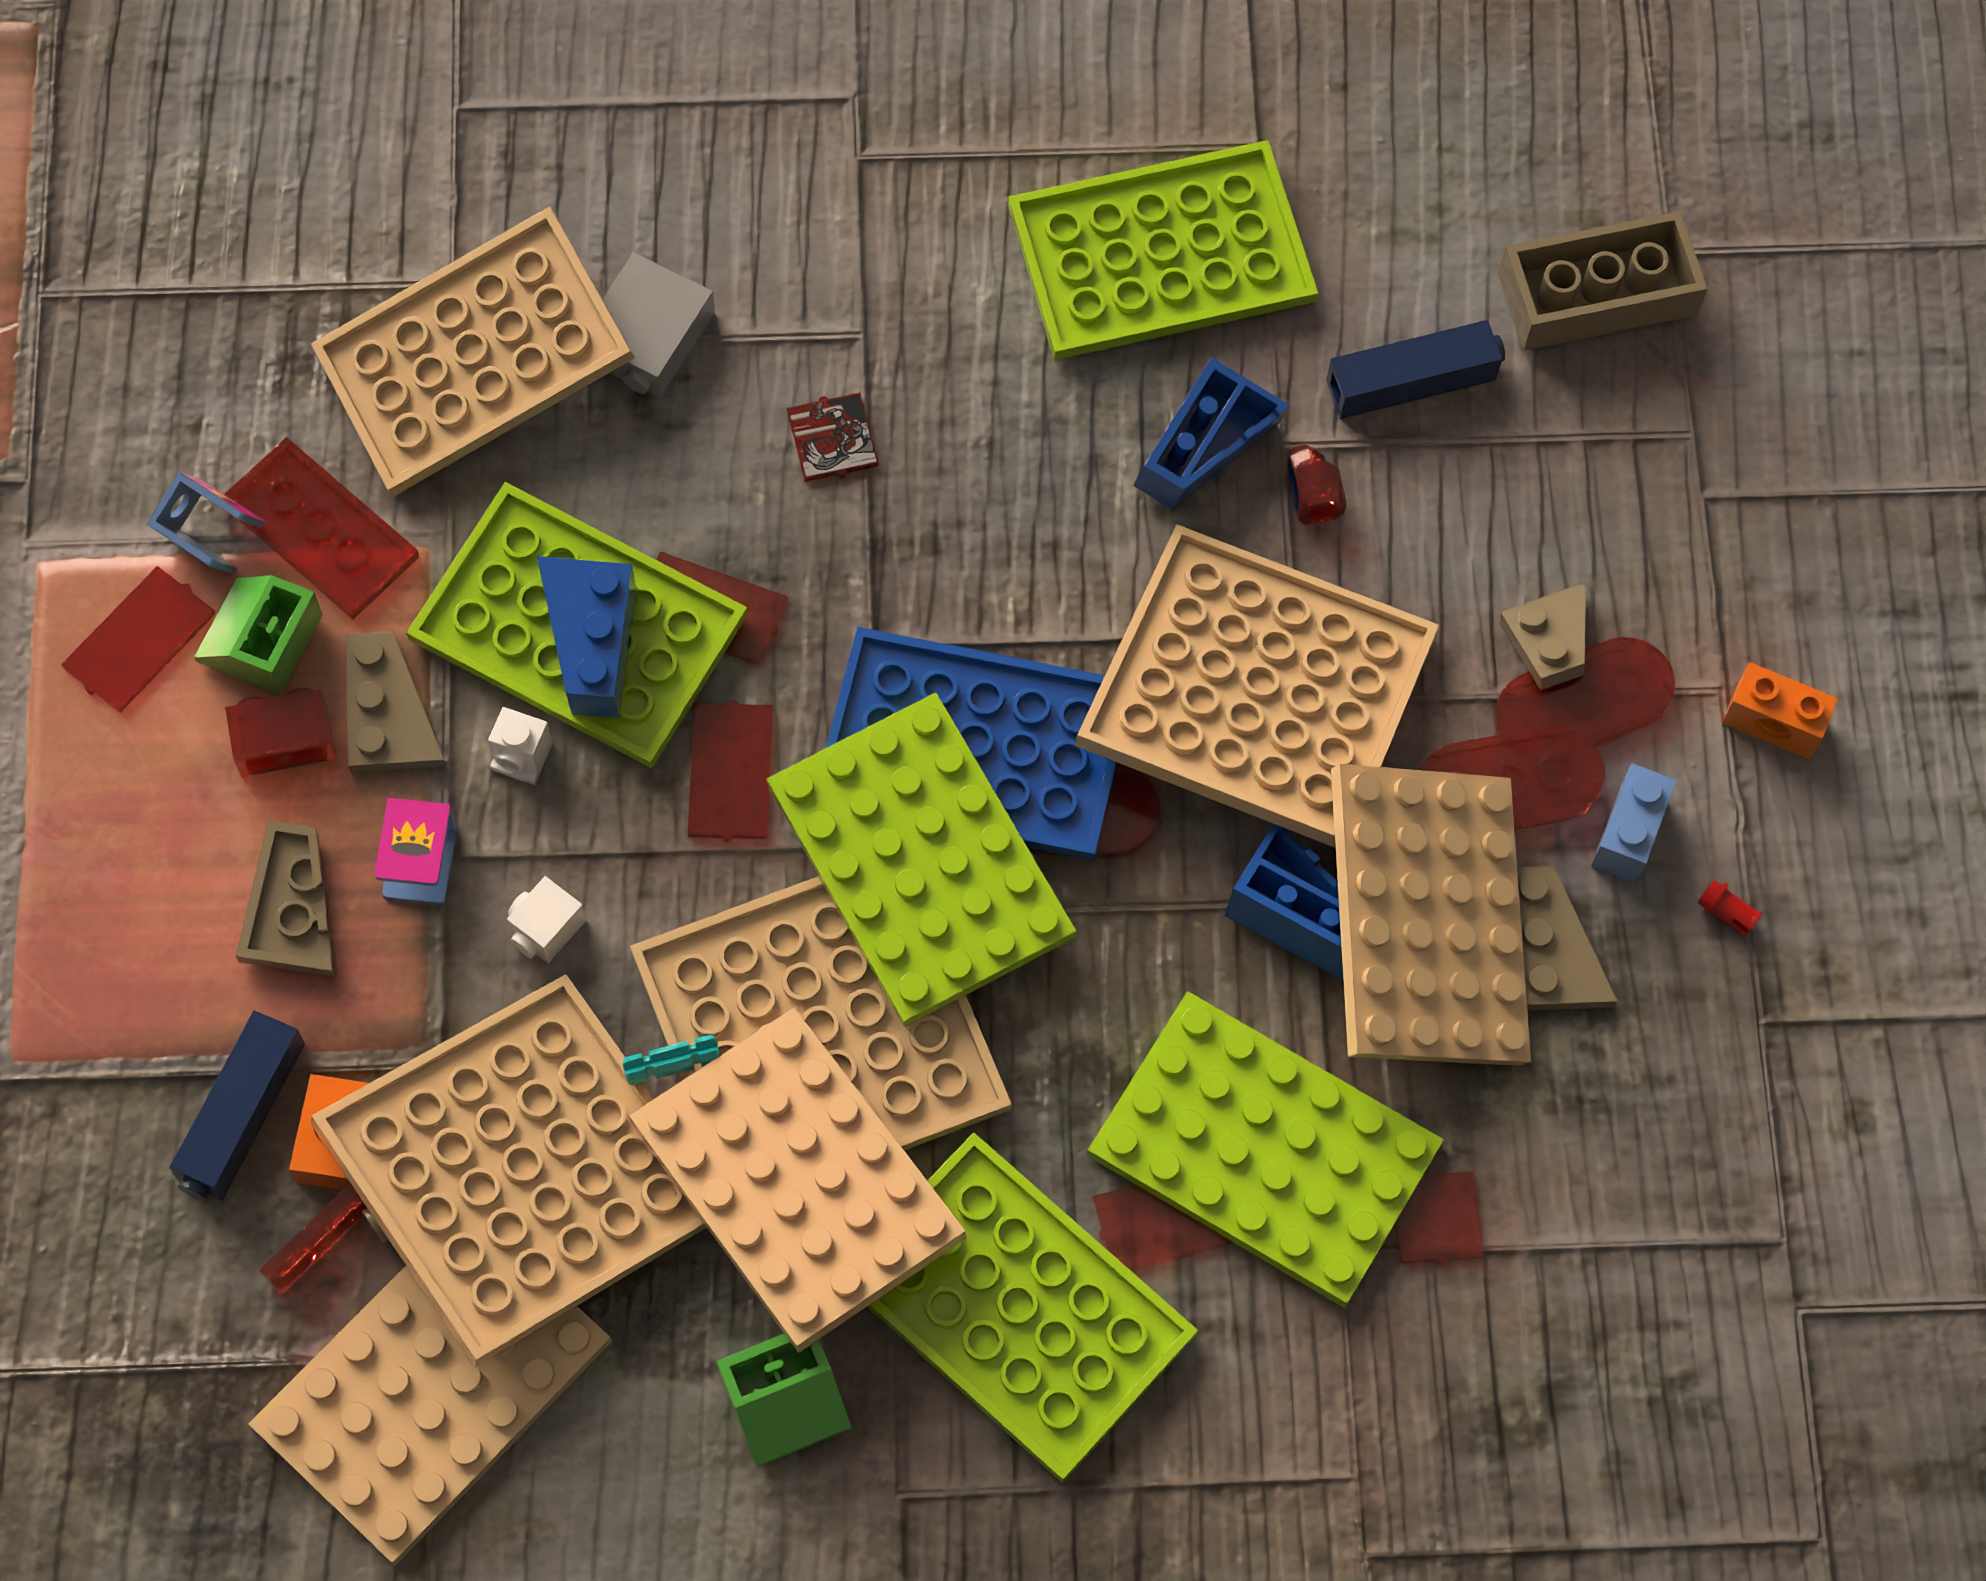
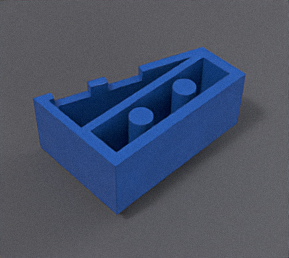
(1208, 432)
(591, 628)
(1290, 901)

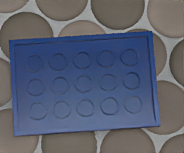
(1014, 719)

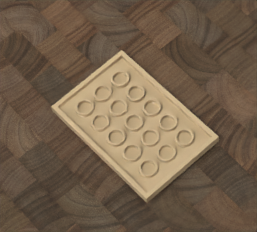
(472, 351)
(1429, 916)
(797, 1179)
(403, 1422)

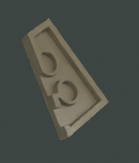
(384, 710)
(1556, 950)

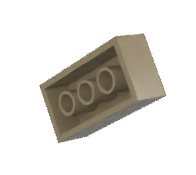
(1602, 280)

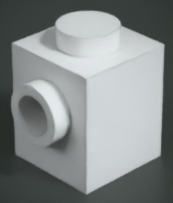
(544, 920)

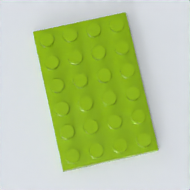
(1162, 249)
(497, 624)
(921, 859)
(1265, 1148)
(1033, 1314)

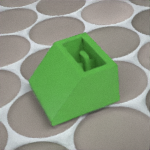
(261, 631)
(783, 1397)

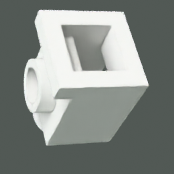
(519, 745)

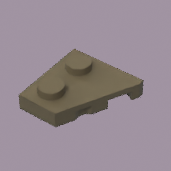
(1550, 635)

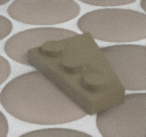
(287, 905)

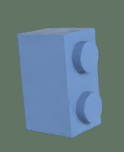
(1633, 823)

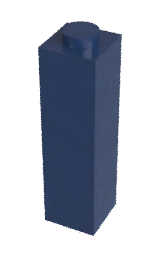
(1415, 369)
(236, 1107)

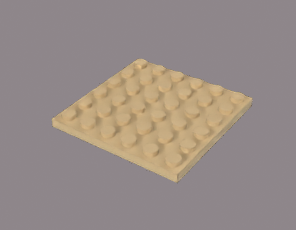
(1255, 683)
(797, 953)
(511, 1169)

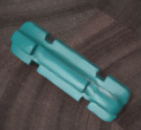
(670, 1059)

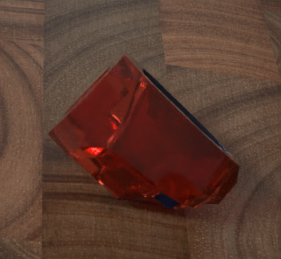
(1314, 486)

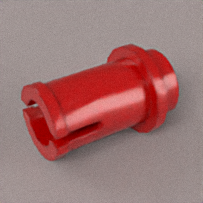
(1729, 908)

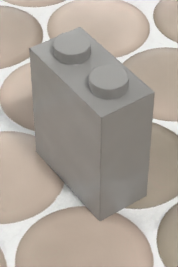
(659, 320)

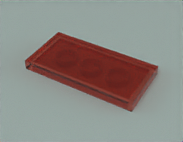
(322, 528)

